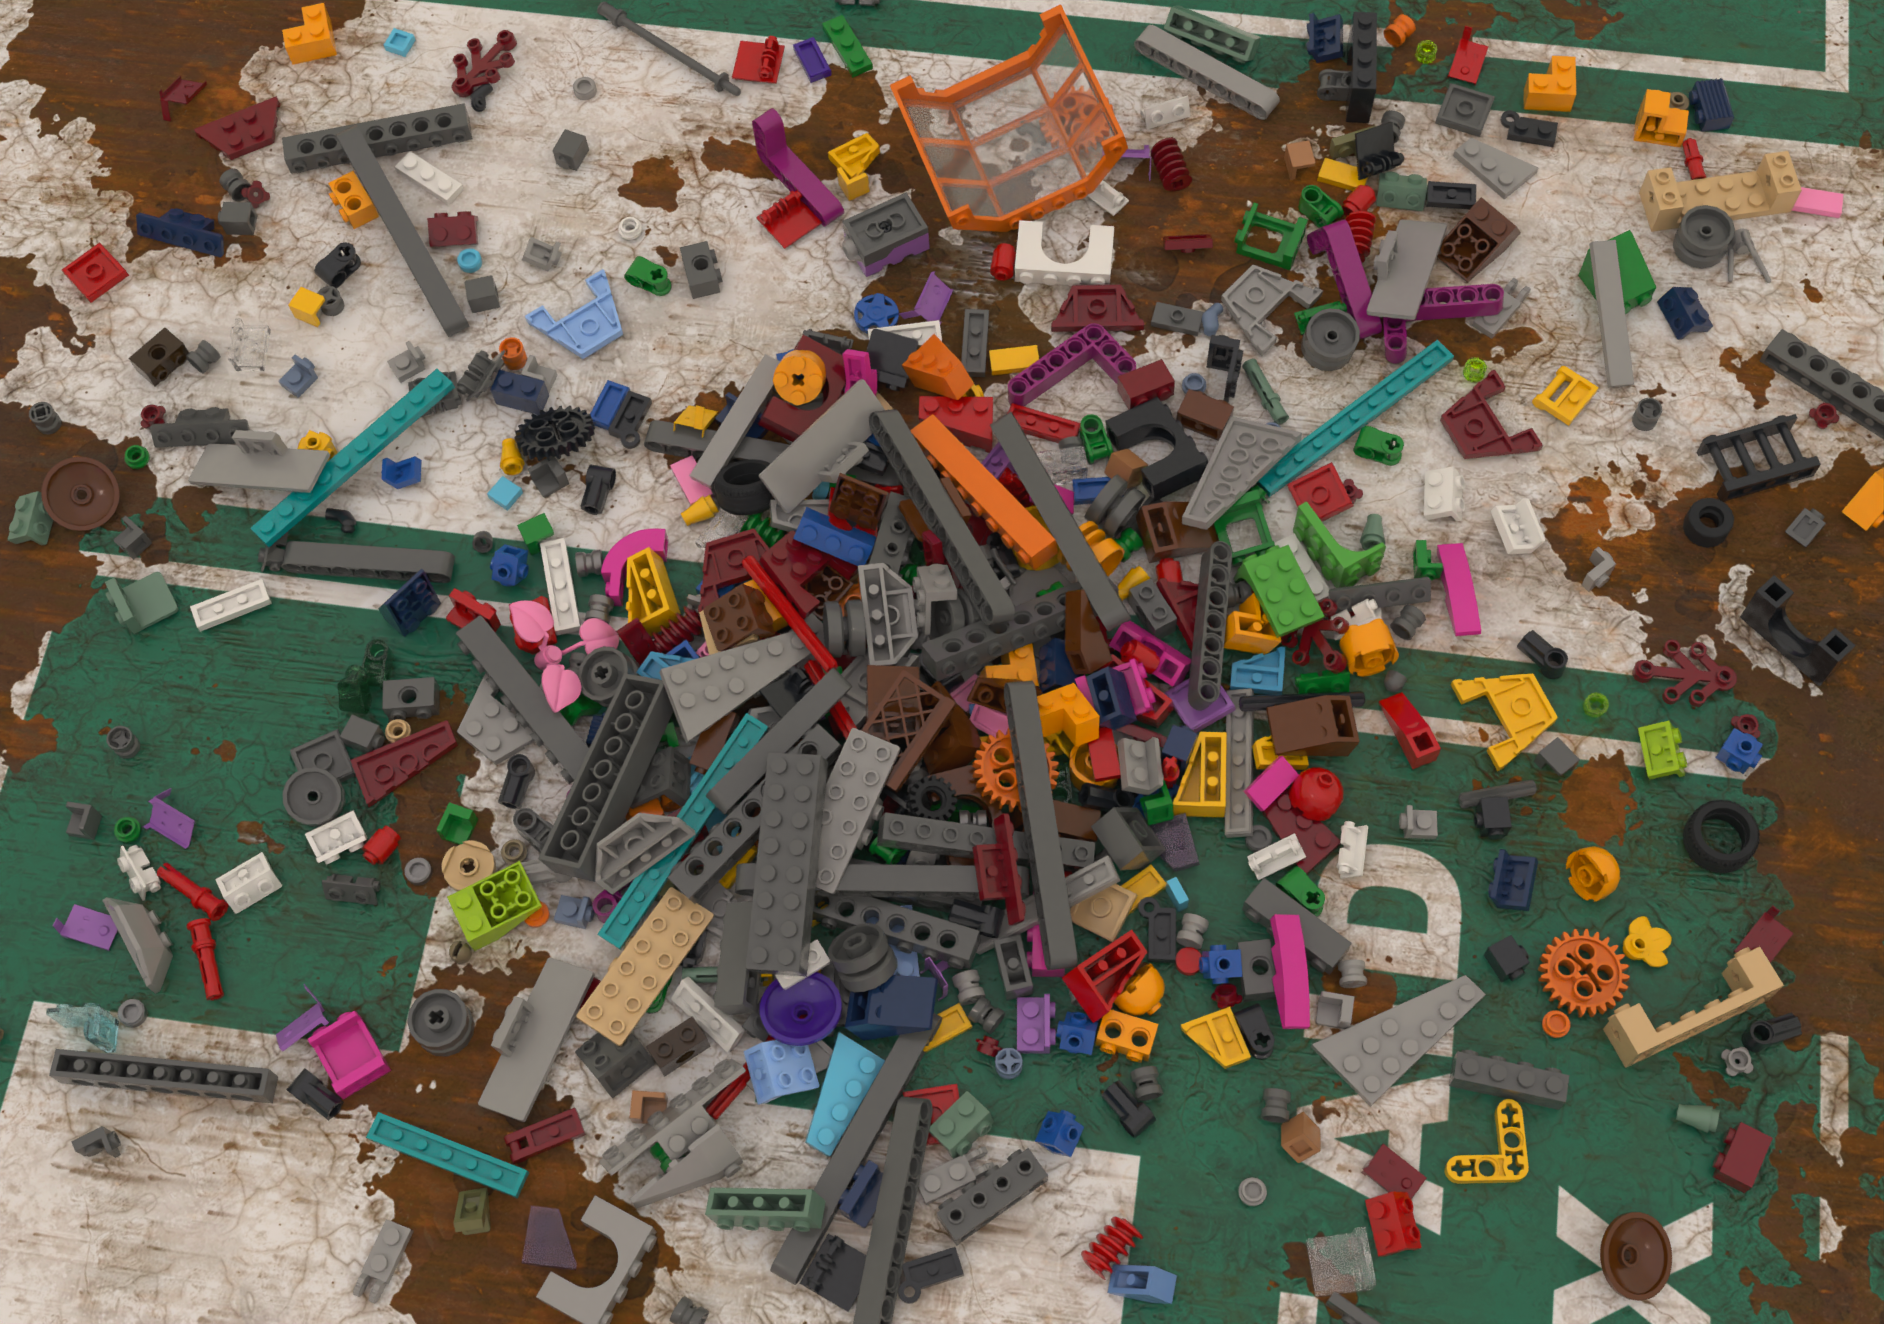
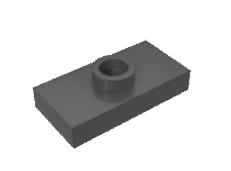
(1177, 319)
(1350, 1313)

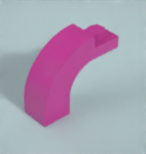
(858, 367)
(615, 563)

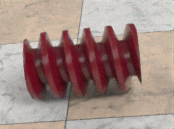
(1170, 165)
(678, 631)

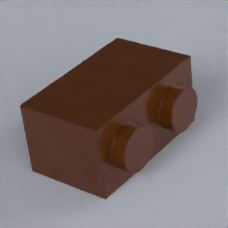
(1204, 414)

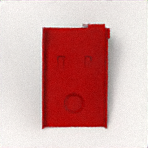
(1468, 59)

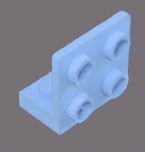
(780, 1070)

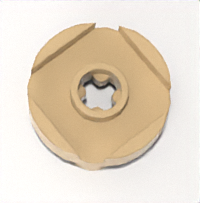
(462, 854)

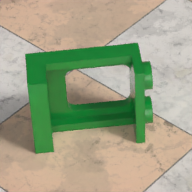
(1289, 246)
(1245, 508)

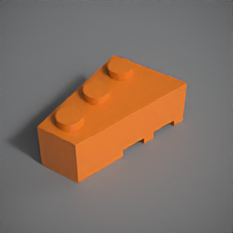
(937, 370)

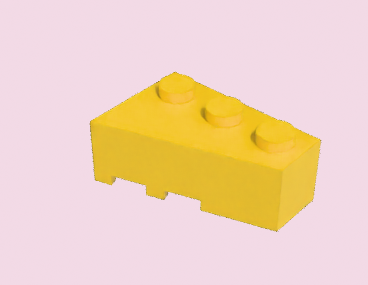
(650, 591)
(1204, 782)

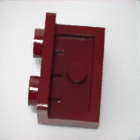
(452, 230)

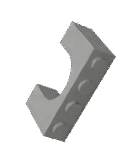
(595, 1304)

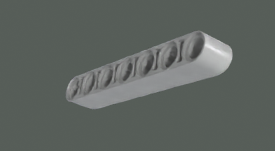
(1207, 72)

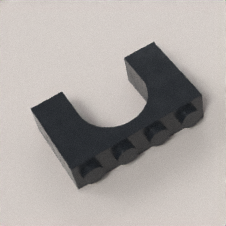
(1363, 63)
(1155, 422)
(1769, 619)

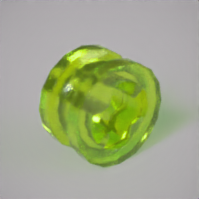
(1427, 46)
(1475, 363)
(1593, 697)

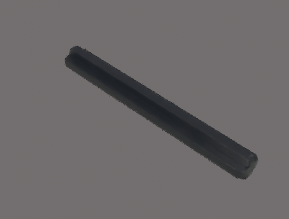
(1261, 702)

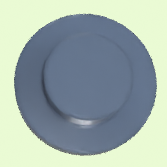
(1194, 382)

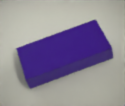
(812, 59)

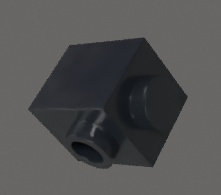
(1493, 817)
(1507, 959)

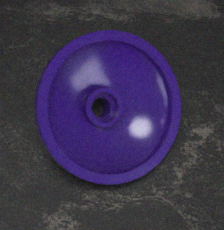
(812, 997)

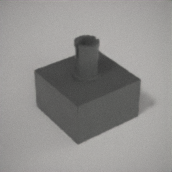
(1127, 839)

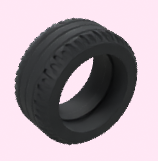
(741, 489)
(1735, 816)

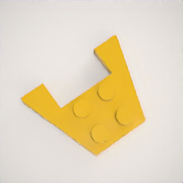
(1519, 706)

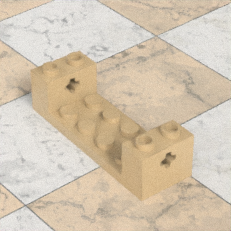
(1741, 195)
(1751, 984)

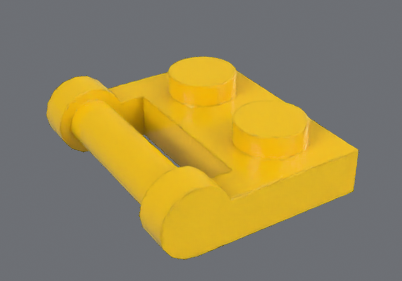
(1571, 400)

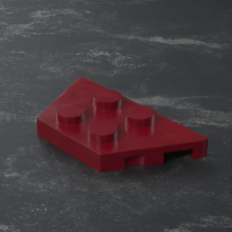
(243, 130)
(1098, 305)
(1183, 602)

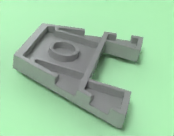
(1257, 296)
(492, 727)

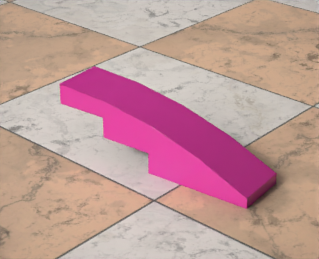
(1459, 590)
(1291, 974)

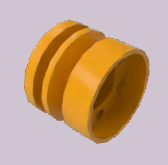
(1106, 550)

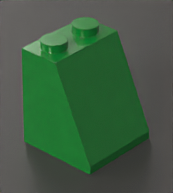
(1635, 276)

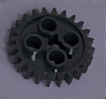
(570, 426)

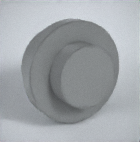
(1252, 1191)

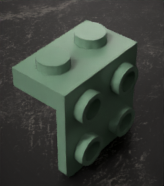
(142, 601)

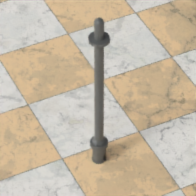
(619, 18)

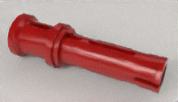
(200, 897)
(204, 947)

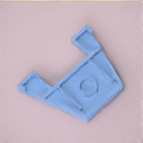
(588, 326)

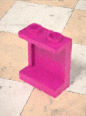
(1134, 674)
(349, 1054)

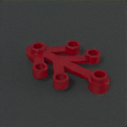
(465, 83)
(1313, 631)
(1687, 673)

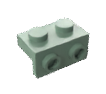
(1401, 191)
(30, 520)
(962, 1125)

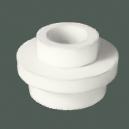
(630, 223)

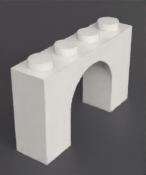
(1036, 267)

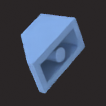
(1142, 1283)

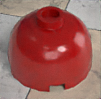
(1316, 793)

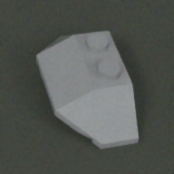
(887, 614)
(637, 847)
(143, 940)

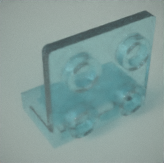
(99, 1025)

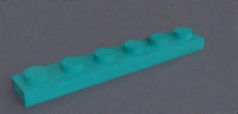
(447, 1155)

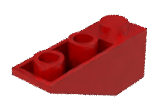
(1410, 730)

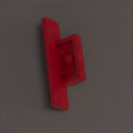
(998, 870)

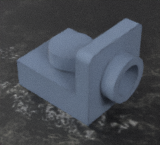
(299, 377)
(574, 911)

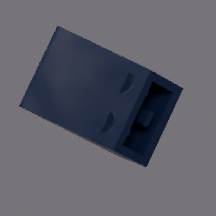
(411, 604)
(892, 1008)

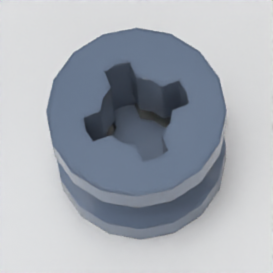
(1008, 1057)

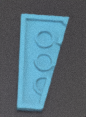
(844, 1087)

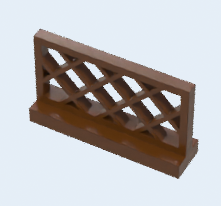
(923, 737)

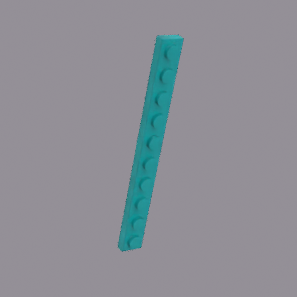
(1356, 416)
(354, 457)
(695, 814)

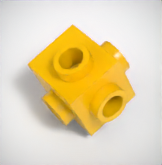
(317, 441)

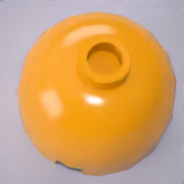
(1593, 873)
(1142, 992)

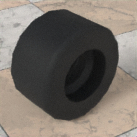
(1716, 511)

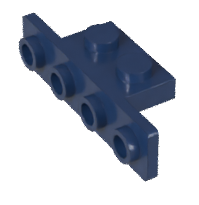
(182, 230)

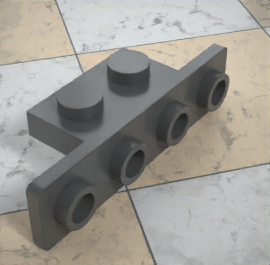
(198, 428)
(1384, 593)

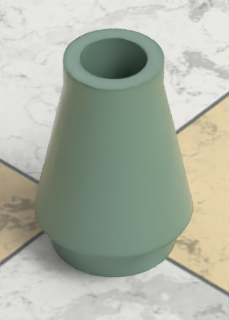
(1373, 532)
(1699, 1116)

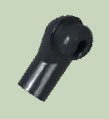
(478, 100)
(344, 517)

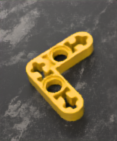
(1501, 1161)

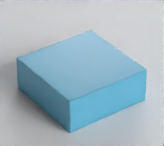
(399, 42)
(505, 493)
(1177, 894)

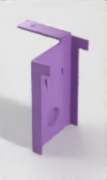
(1137, 153)
(931, 301)
(170, 821)
(88, 927)
(936, 971)
(301, 1025)

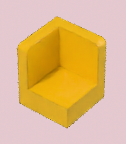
(854, 187)
(306, 305)

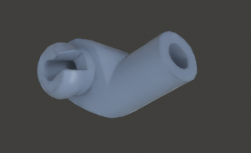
(1210, 319)

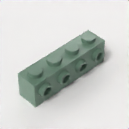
(1212, 33)
(765, 1208)

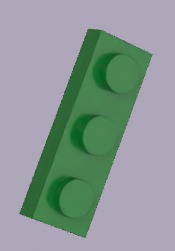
(847, 46)

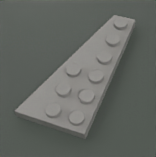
(1387, 1045)

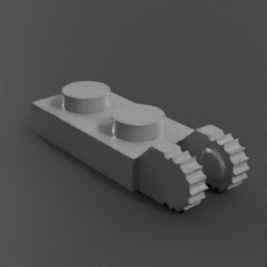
(1492, 324)
(952, 1176)
(383, 1259)

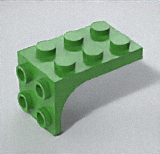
(1336, 562)
(1280, 589)

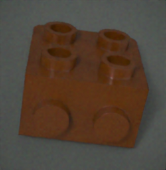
(914, 518)
(738, 617)

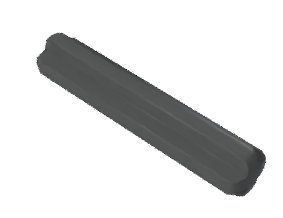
(1511, 790)

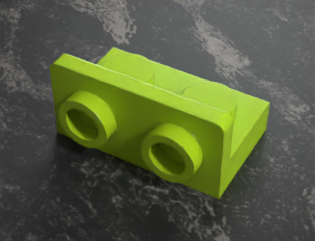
(1662, 750)

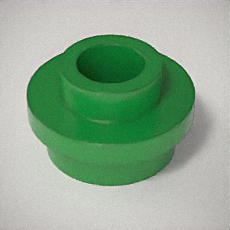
(134, 452)
(123, 824)

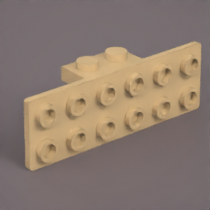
(644, 966)

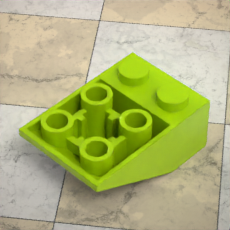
(494, 905)

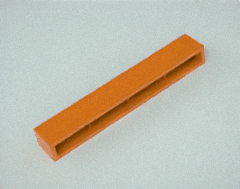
(985, 494)

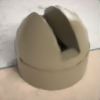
(464, 953)

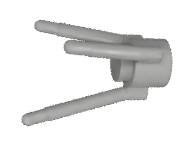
(1743, 244)

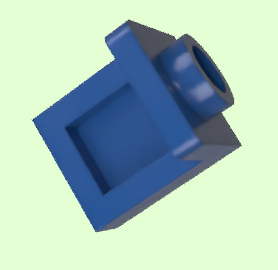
(401, 473)

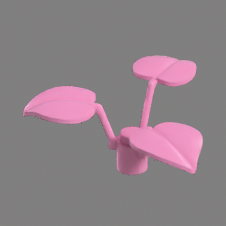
(559, 685)

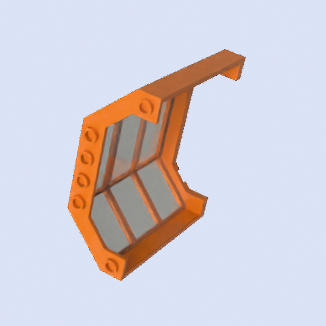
(1016, 134)

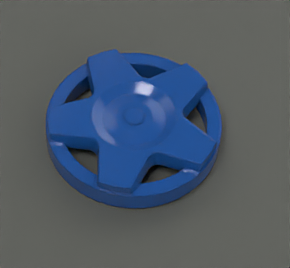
(876, 312)

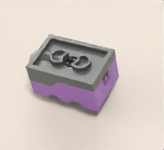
(885, 234)

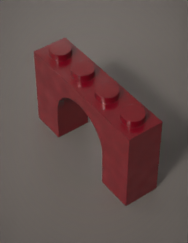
(792, 422)

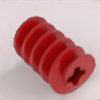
(1362, 229)
(1110, 1246)

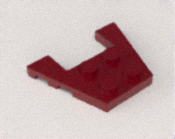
(1477, 429)
(724, 563)
(795, 564)

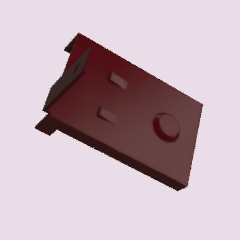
(180, 92)
(1766, 934)
(1393, 1172)

